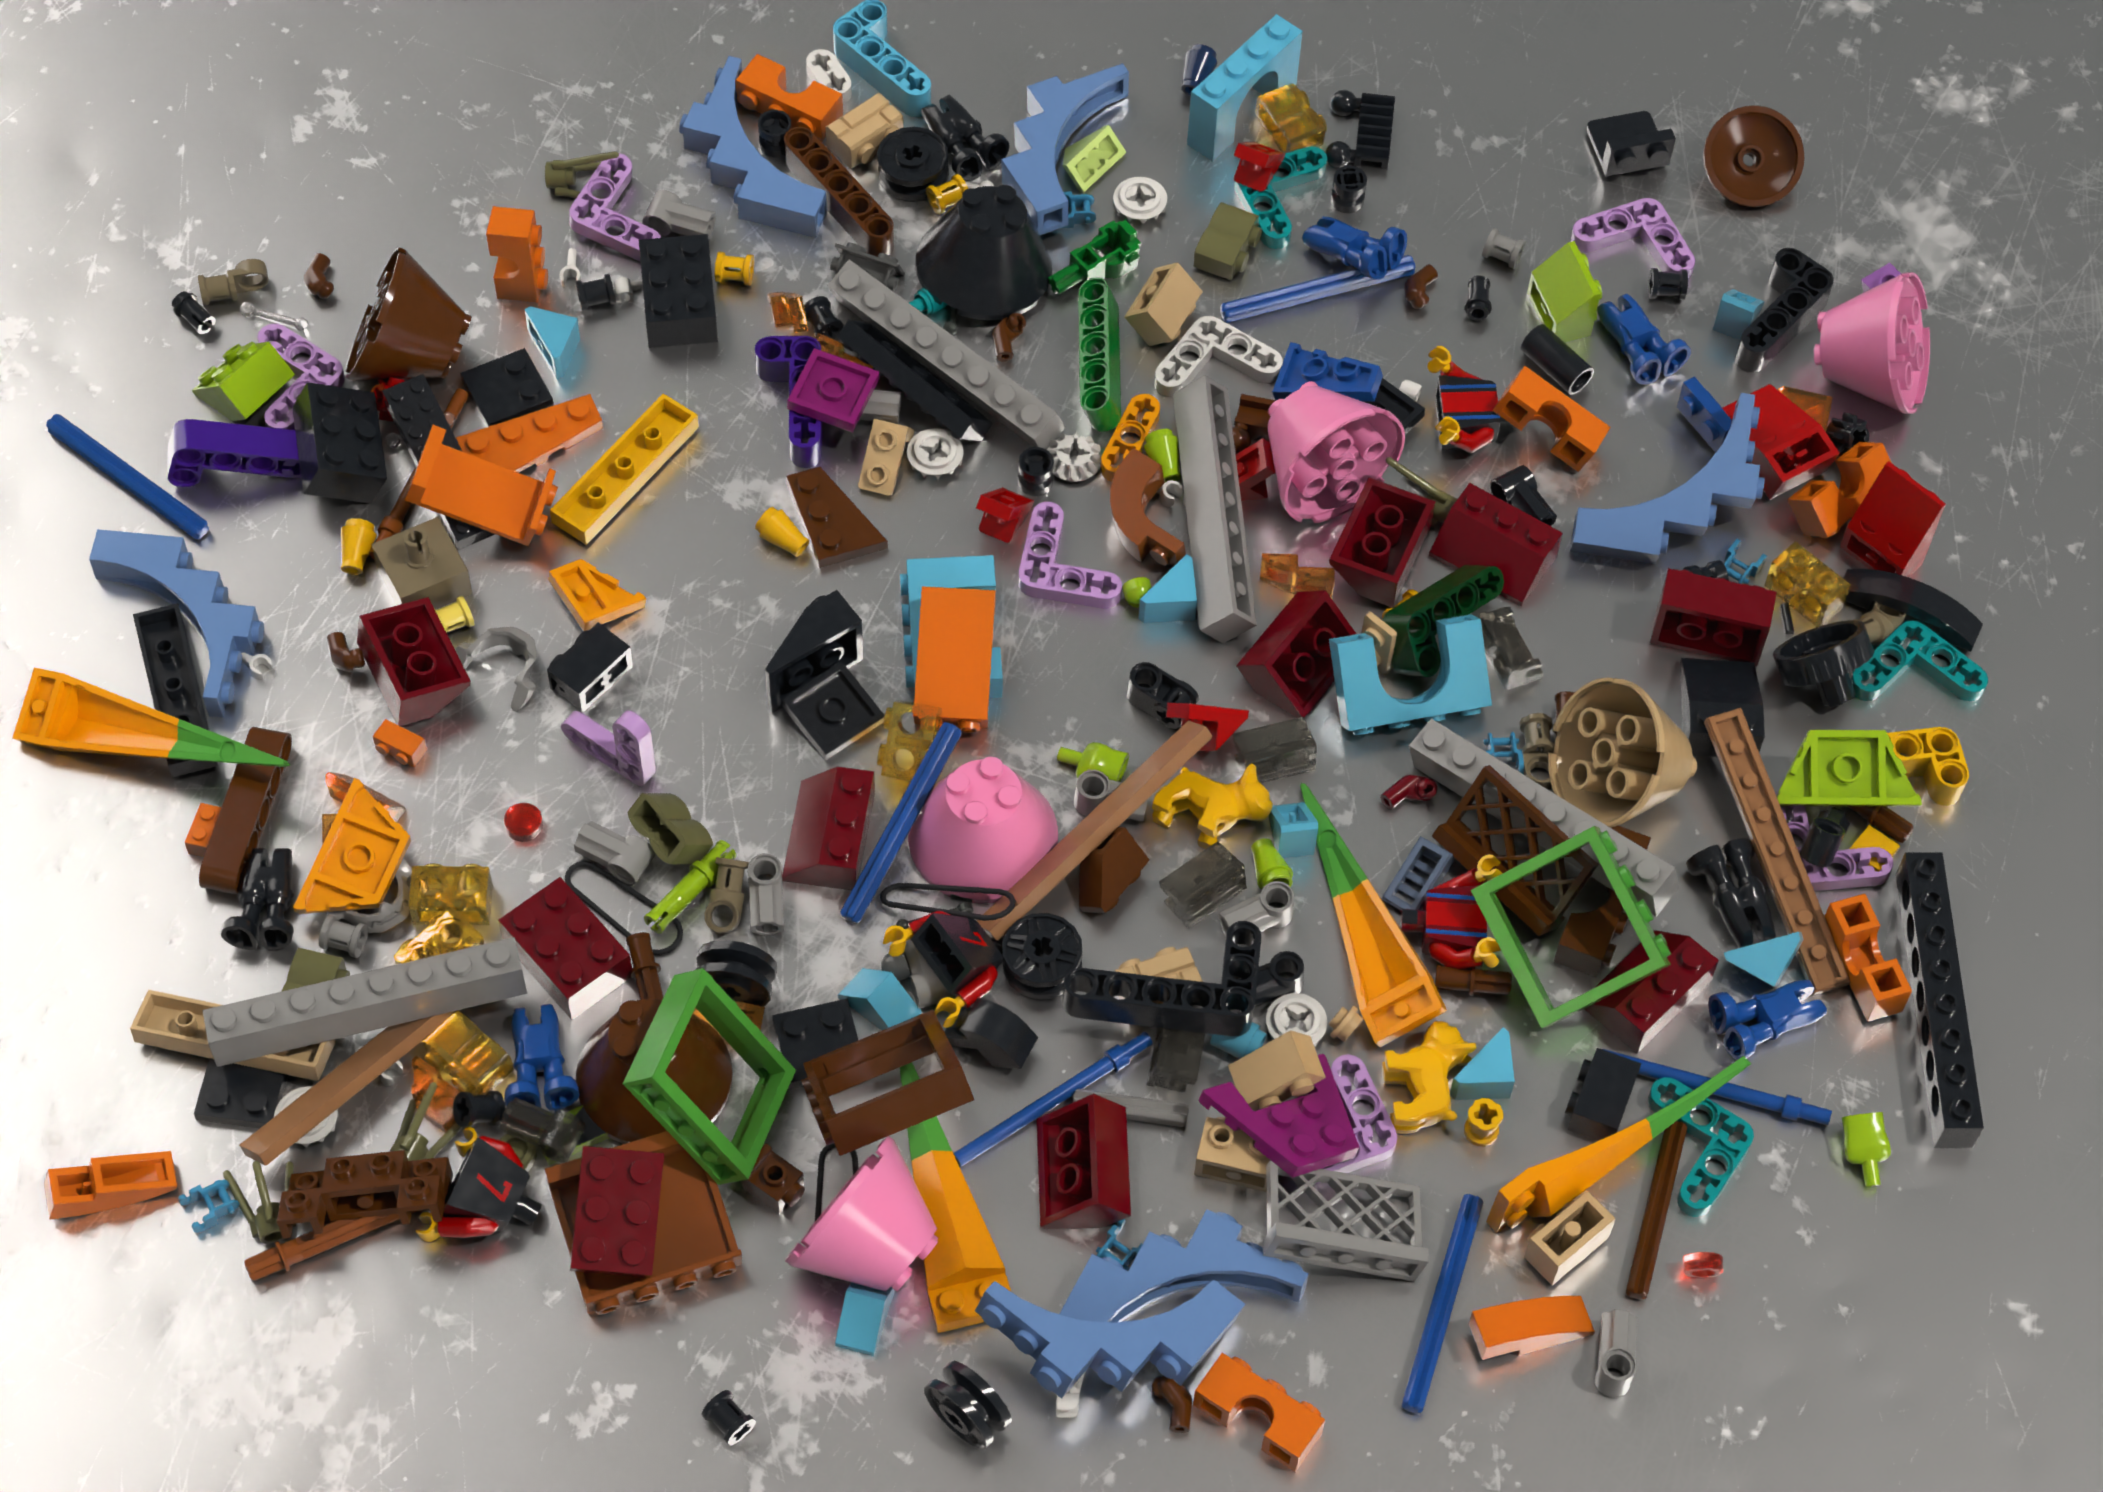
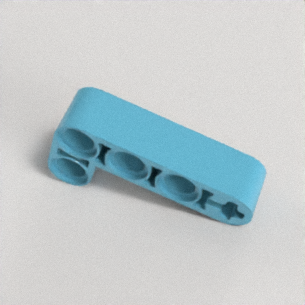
(861, 46)

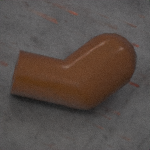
(315, 279)
(1416, 286)
(1005, 334)
(340, 654)
(1179, 1399)

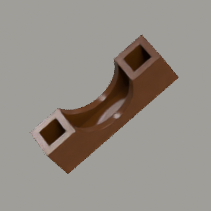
(1589, 935)

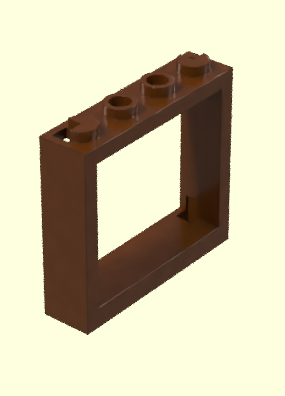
(894, 1109)

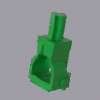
(1087, 264)

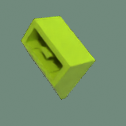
(1565, 293)
(243, 380)

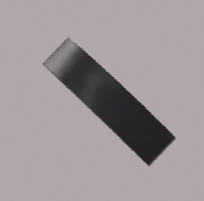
(1917, 600)

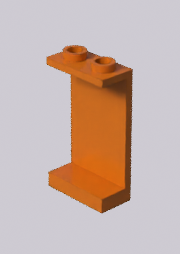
(480, 491)
(955, 654)

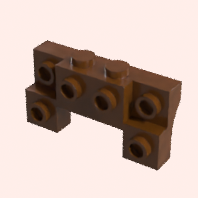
(365, 1188)

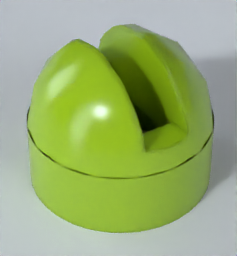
(1135, 589)

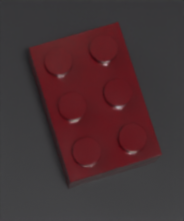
(1713, 616)
(566, 948)
(617, 1212)

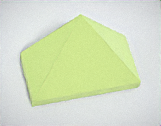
(1092, 157)

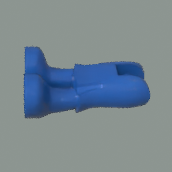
(1356, 247)
(1634, 333)
(1773, 1011)
(539, 1051)

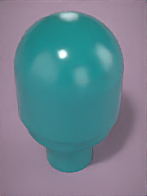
(924, 300)

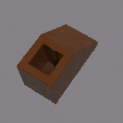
(1109, 871)

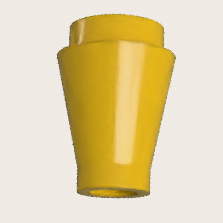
(781, 531)
(356, 544)

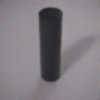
(1787, 619)

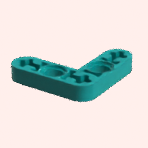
(1292, 162)
(1920, 654)
(1717, 1146)

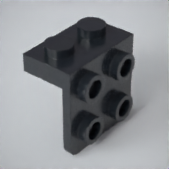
(1630, 143)

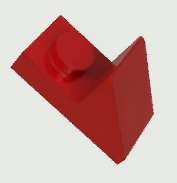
(1256, 164)
(1253, 468)
(1003, 513)
(1218, 720)

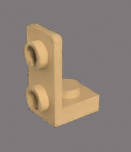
(884, 456)
(1384, 641)

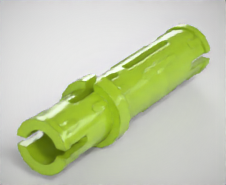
(701, 875)

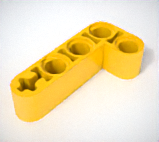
(1932, 764)

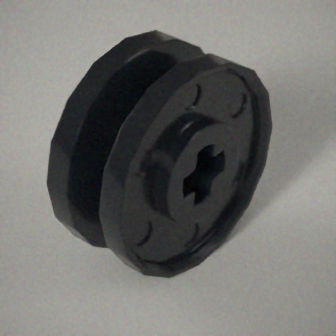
(911, 162)
(1040, 954)
(739, 970)
(967, 1405)

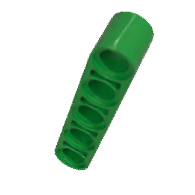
(1099, 354)

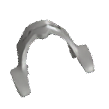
(520, 643)
(389, 913)

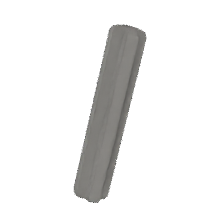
(1143, 1108)

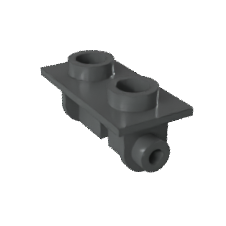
(881, 267)

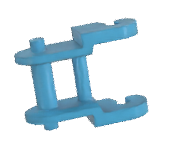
(1079, 217)
(1751, 570)
(1516, 755)
(197, 1193)
(1111, 1241)

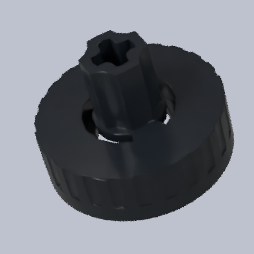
(1825, 659)

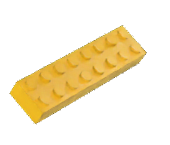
(624, 469)

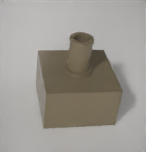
(422, 565)

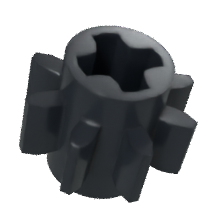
(1847, 432)

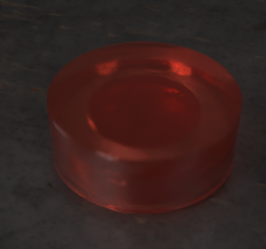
(523, 822)
(1703, 1265)

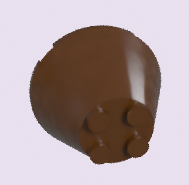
(409, 327)
(698, 1067)

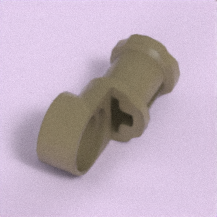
(234, 281)
(1881, 622)
(1535, 738)
(727, 892)

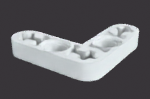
(1209, 346)

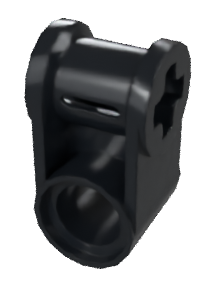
(1163, 690)

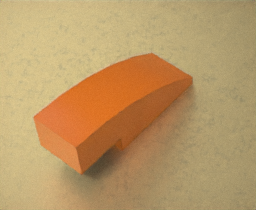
(108, 1183)
(1529, 1325)

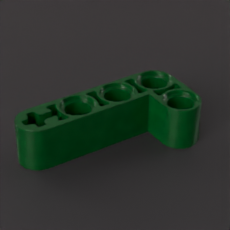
(1415, 619)

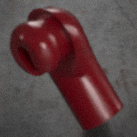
(1410, 788)

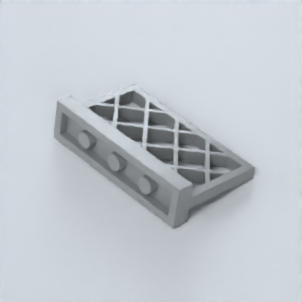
(1345, 1247)

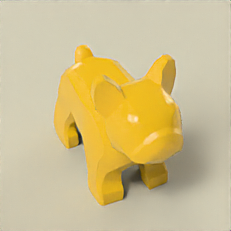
(1212, 802)
(1425, 1074)

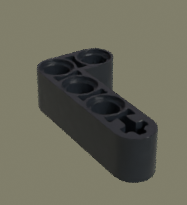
(1803, 295)

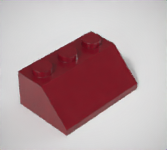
(1496, 534)
(1382, 540)
(1293, 654)
(411, 660)
(830, 828)
(1650, 1004)
(1083, 1165)

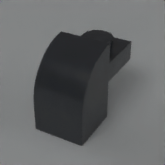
(995, 1032)

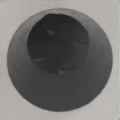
(985, 256)

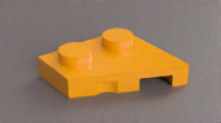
(592, 594)

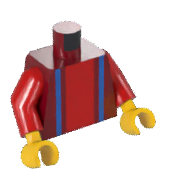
(1452, 921)

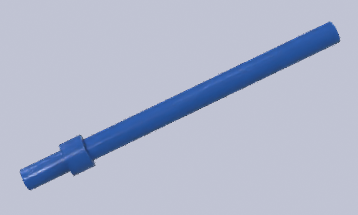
(1113, 1059)
(1789, 1107)

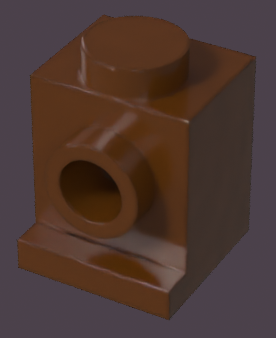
(774, 1193)

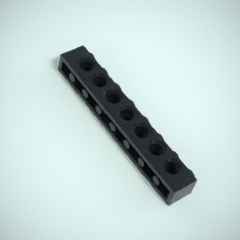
(1939, 1001)

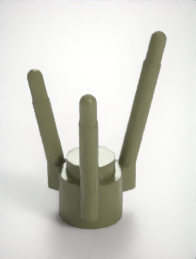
(562, 173)
(1443, 500)
(415, 1143)
(265, 1222)

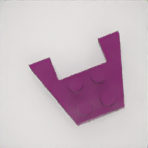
(1295, 1133)

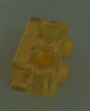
(1807, 584)
(899, 738)
(452, 884)
(433, 938)

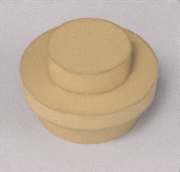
(1344, 1023)

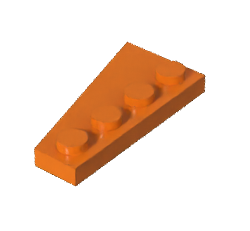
(534, 436)

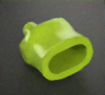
(1096, 757)
(1866, 1144)

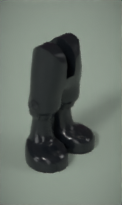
(958, 126)
(261, 887)
(1739, 904)

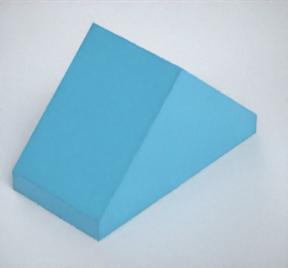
(1736, 313)
(554, 336)
(1172, 596)
(1293, 829)
(1768, 958)
(879, 998)
(1488, 1073)
(863, 1318)

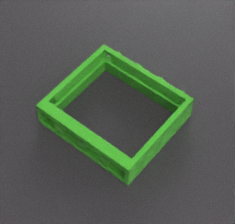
(1513, 951)
(675, 1111)

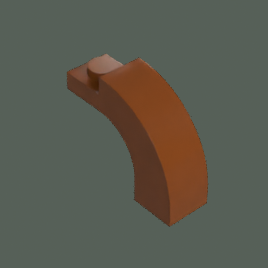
(1130, 492)

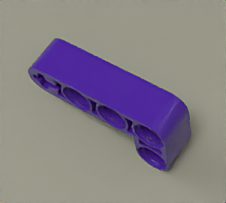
(783, 361)
(230, 448)

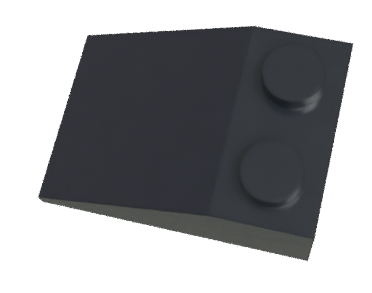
(819, 639)
(1716, 688)

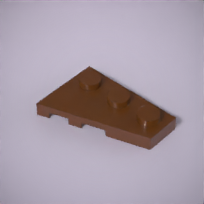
(831, 519)

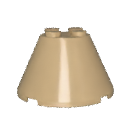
(1617, 752)

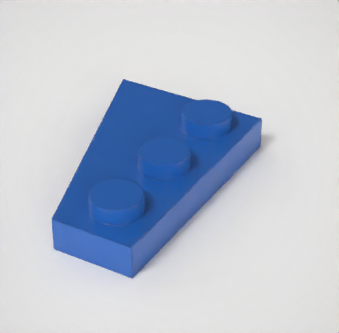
(1343, 375)

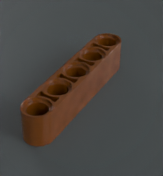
(844, 195)
(244, 814)

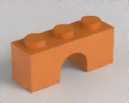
(764, 89)
(520, 261)
(1574, 427)
(1823, 507)
(1876, 983)
(1234, 1387)

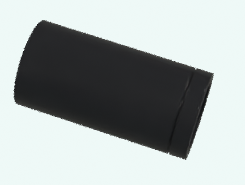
(1557, 359)

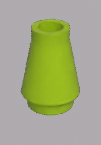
(1163, 448)
(1270, 864)

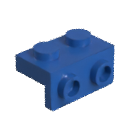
(1704, 413)

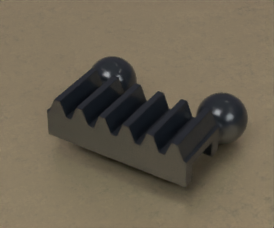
(1373, 129)

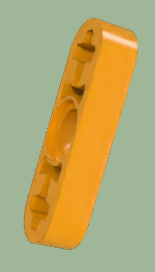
(1130, 423)

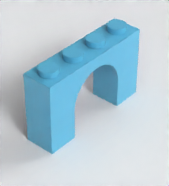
(1261, 63)
(945, 572)
(1459, 686)

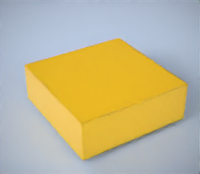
(1874, 838)

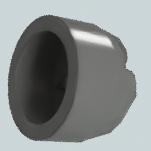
(896, 965)

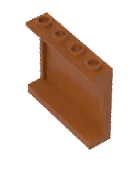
(690, 1234)

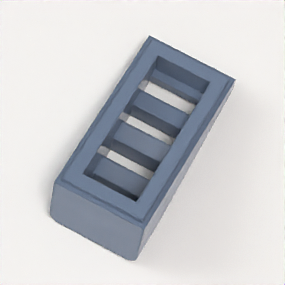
(1431, 851)

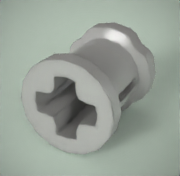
(1492, 248)
(343, 936)

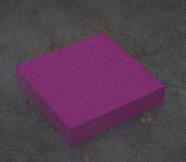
(833, 390)

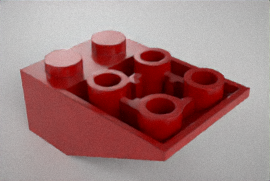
(1787, 442)
(1893, 523)

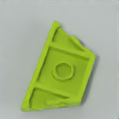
(1847, 771)

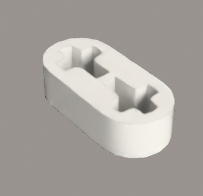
(834, 74)

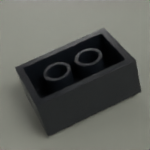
(678, 291)
(339, 443)

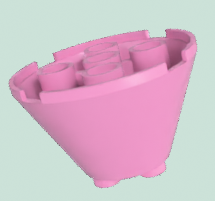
(1879, 343)
(1328, 449)
(981, 830)
(871, 1226)

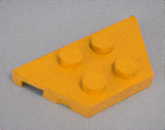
(356, 857)

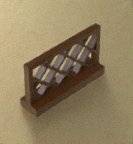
(1520, 896)

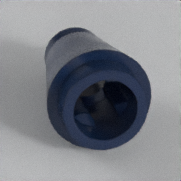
(1198, 65)

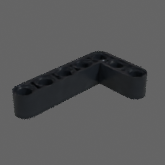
(1175, 993)

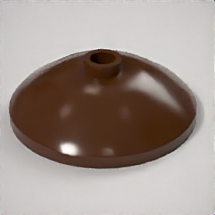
(1770, 143)

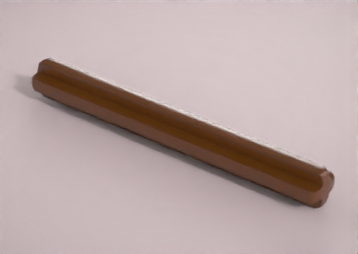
(1656, 1211)

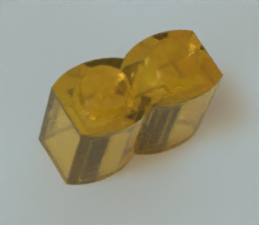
(1290, 119)
(467, 1055)

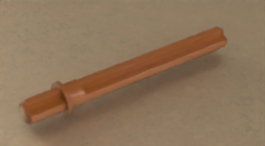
(311, 1244)

